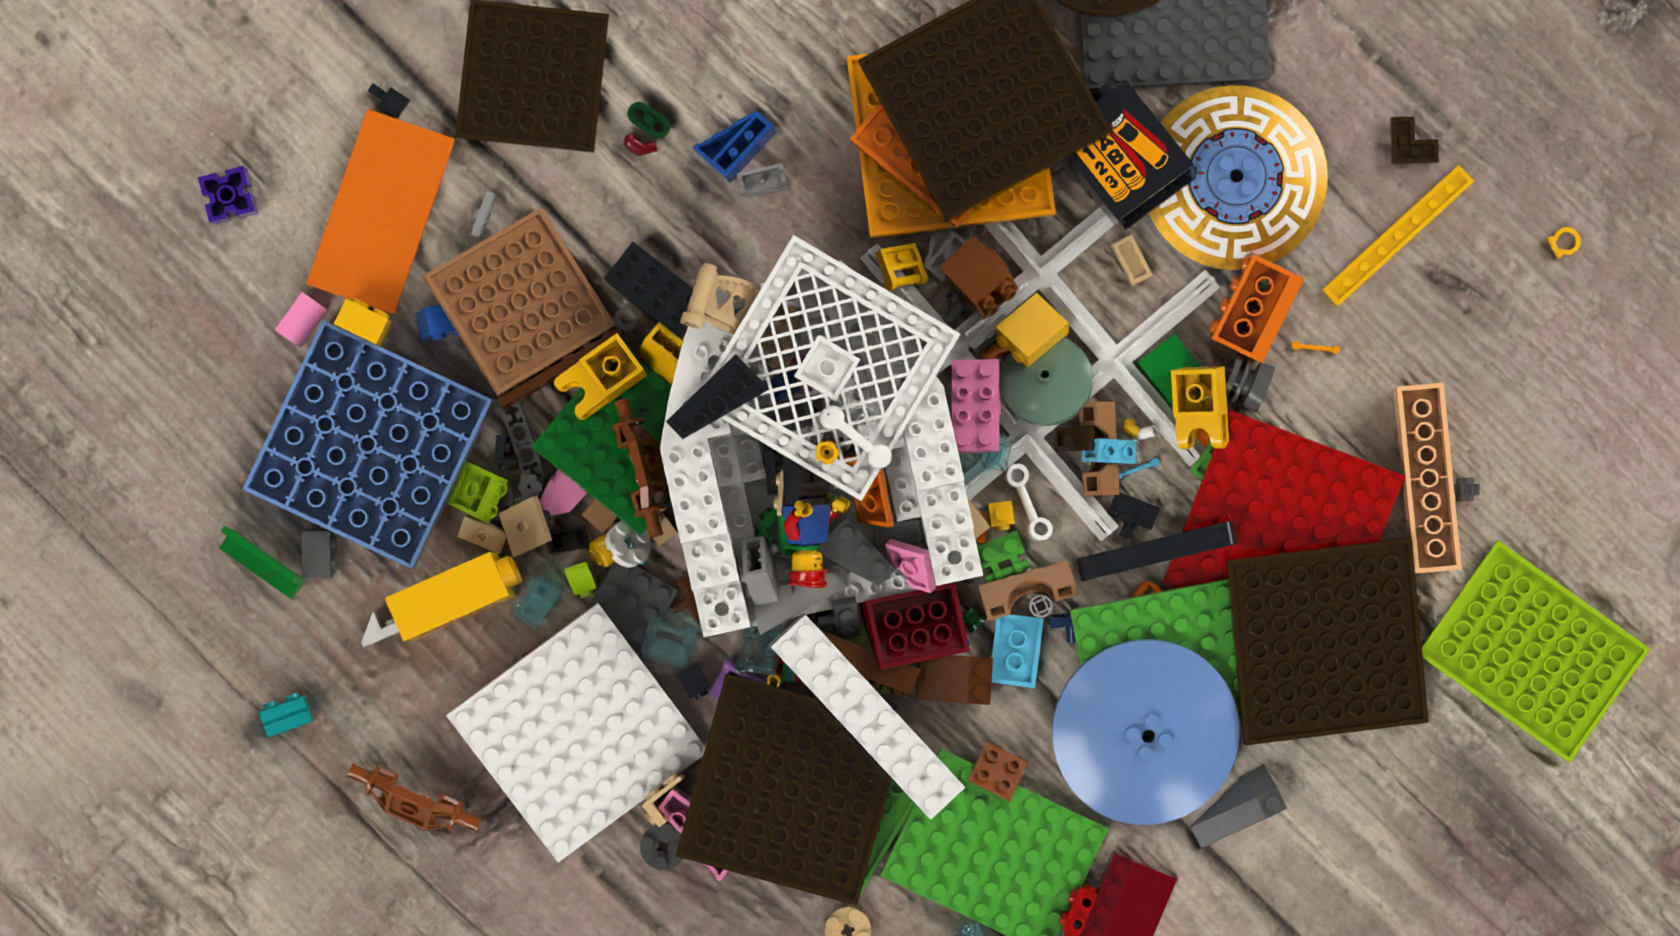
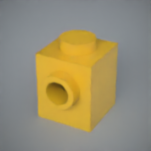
(1001, 515)

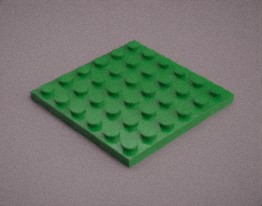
(589, 448)

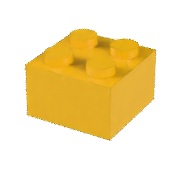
(361, 321)

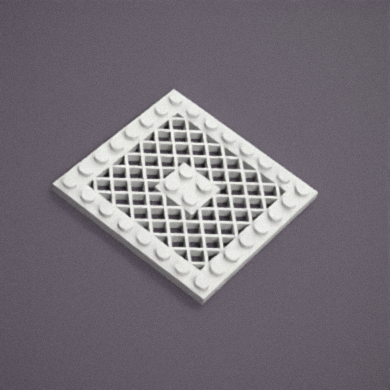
(830, 366)

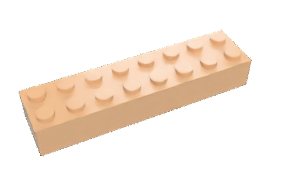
(1428, 476)

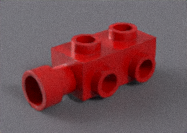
(1077, 910)

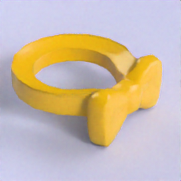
(1560, 252)

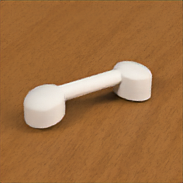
(877, 455)
(1016, 477)

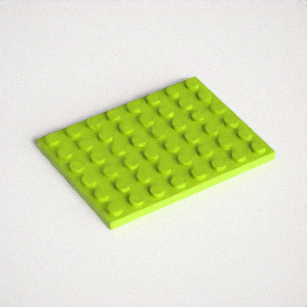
(1533, 651)

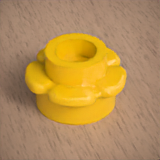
(831, 447)

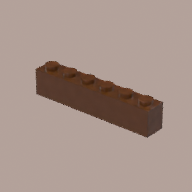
(898, 679)

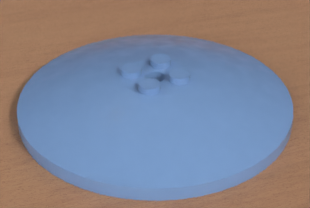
(1136, 690)

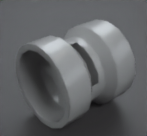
(1037, 605)

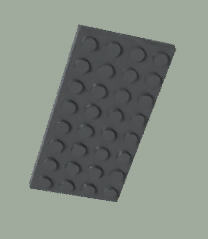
(1178, 44)

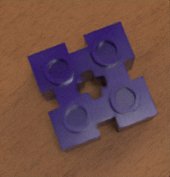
(216, 187)

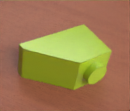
(581, 579)

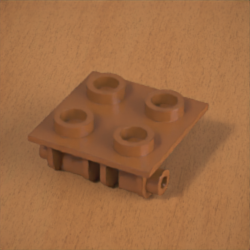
(997, 771)

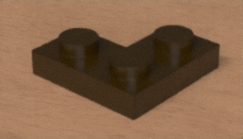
(1405, 147)

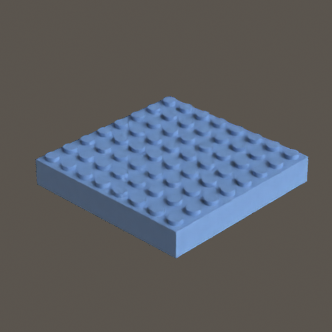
(368, 445)

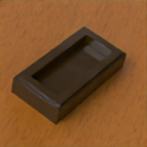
(1074, 439)

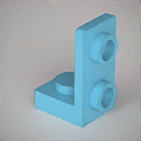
(1111, 451)

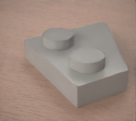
(941, 247)

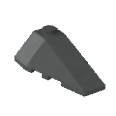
(1243, 805)

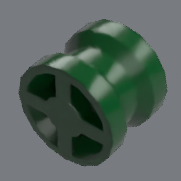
(973, 618)

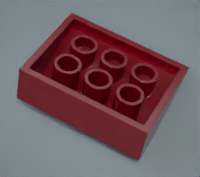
(915, 626)
(1128, 899)

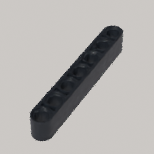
(1156, 550)

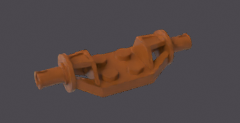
(648, 467)
(409, 806)

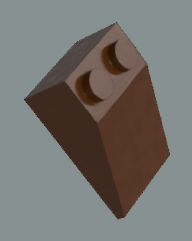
(955, 679)

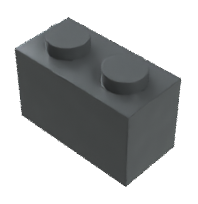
(318, 554)

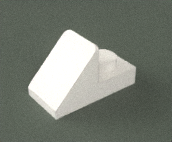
(376, 632)

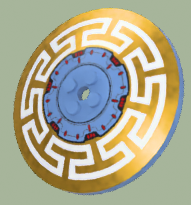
(1280, 186)

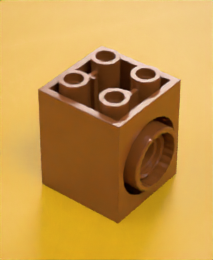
(980, 277)

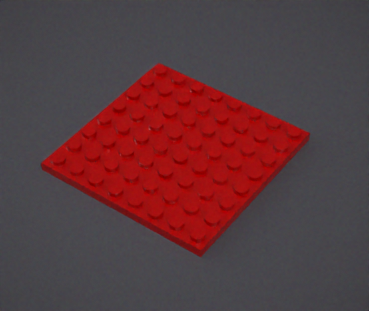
(1282, 498)

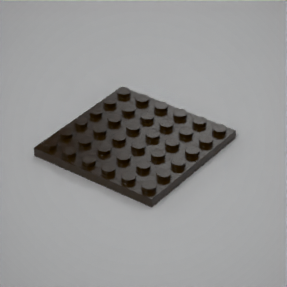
(532, 76)

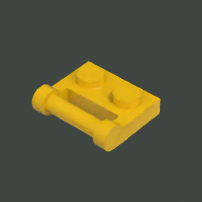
(899, 259)

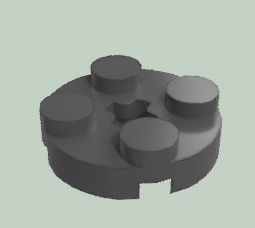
(649, 846)

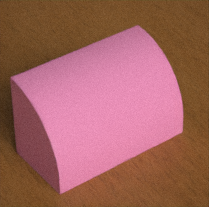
(301, 319)

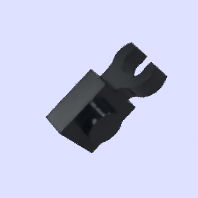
(391, 101)

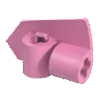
(561, 494)

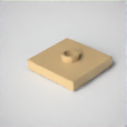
(525, 526)

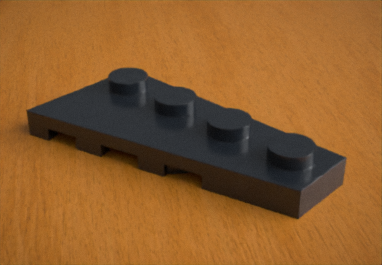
(720, 395)

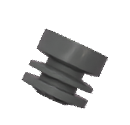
(1248, 382)

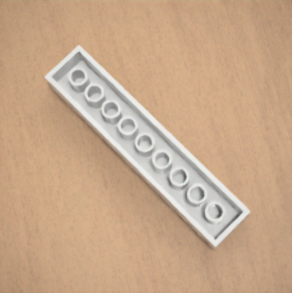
(866, 716)

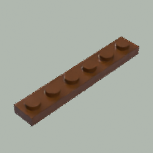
(551, 372)

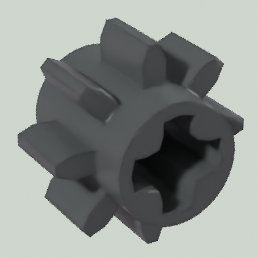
(1466, 489)

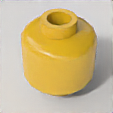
(598, 552)

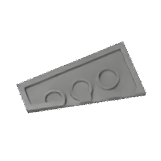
(795, 600)

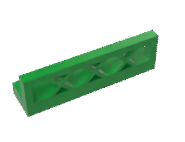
(261, 563)

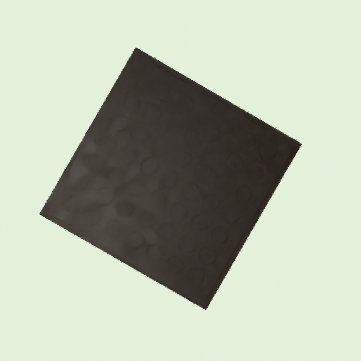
(984, 100)
(1327, 641)
(784, 794)

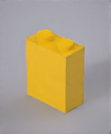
(1031, 330)
(661, 351)

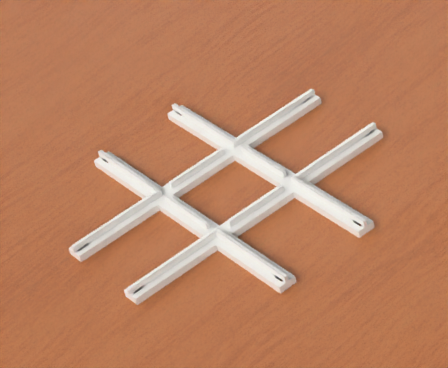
(1113, 358)

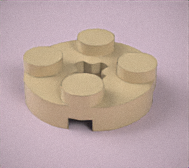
(849, 916)

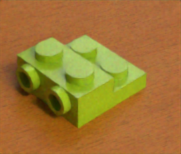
(478, 492)

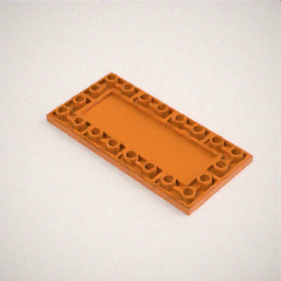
(381, 211)

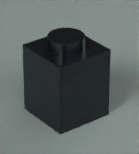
(693, 681)

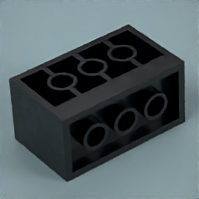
(651, 287)

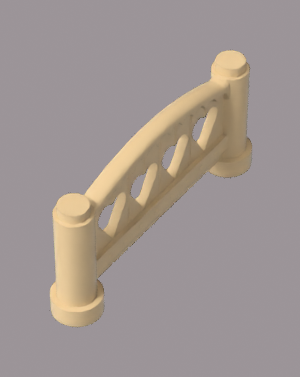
(704, 309)

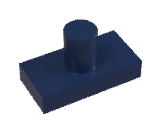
(1062, 620)

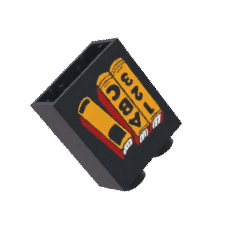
(1135, 164)

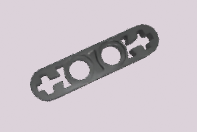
(527, 442)

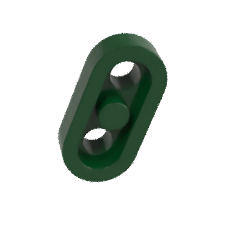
(649, 120)

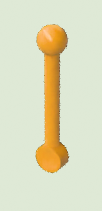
(1334, 349)

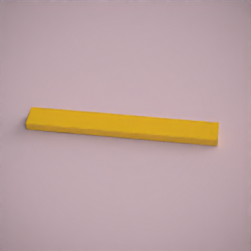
(1397, 235)

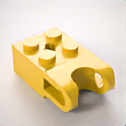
(595, 378)
(1200, 410)

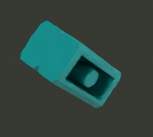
(286, 715)

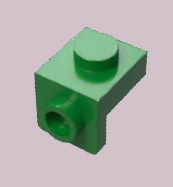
(767, 517)

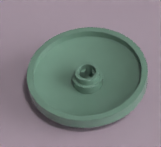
(1052, 398)

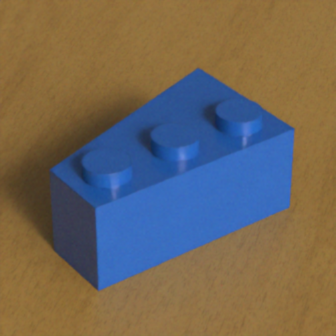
(737, 145)
(434, 324)

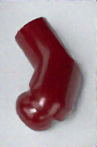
(637, 147)

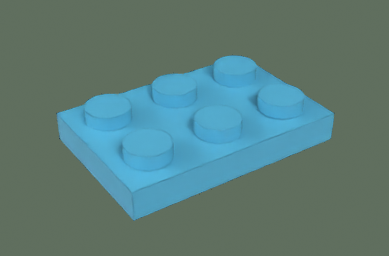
(1016, 650)

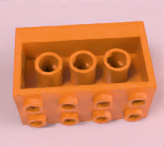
(1264, 320)

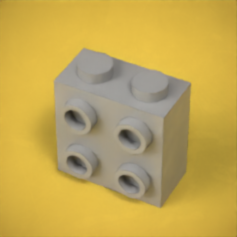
(758, 570)

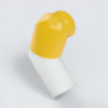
(1136, 432)

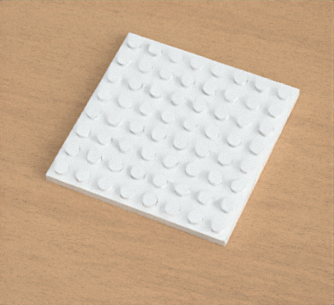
(577, 732)

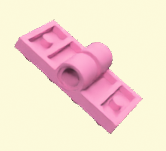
(976, 405)

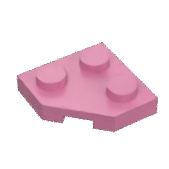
(913, 562)

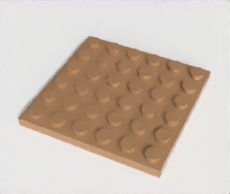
(519, 301)

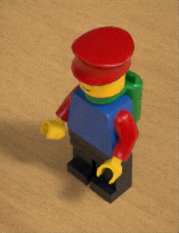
(805, 523)

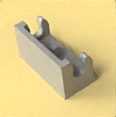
(762, 180)

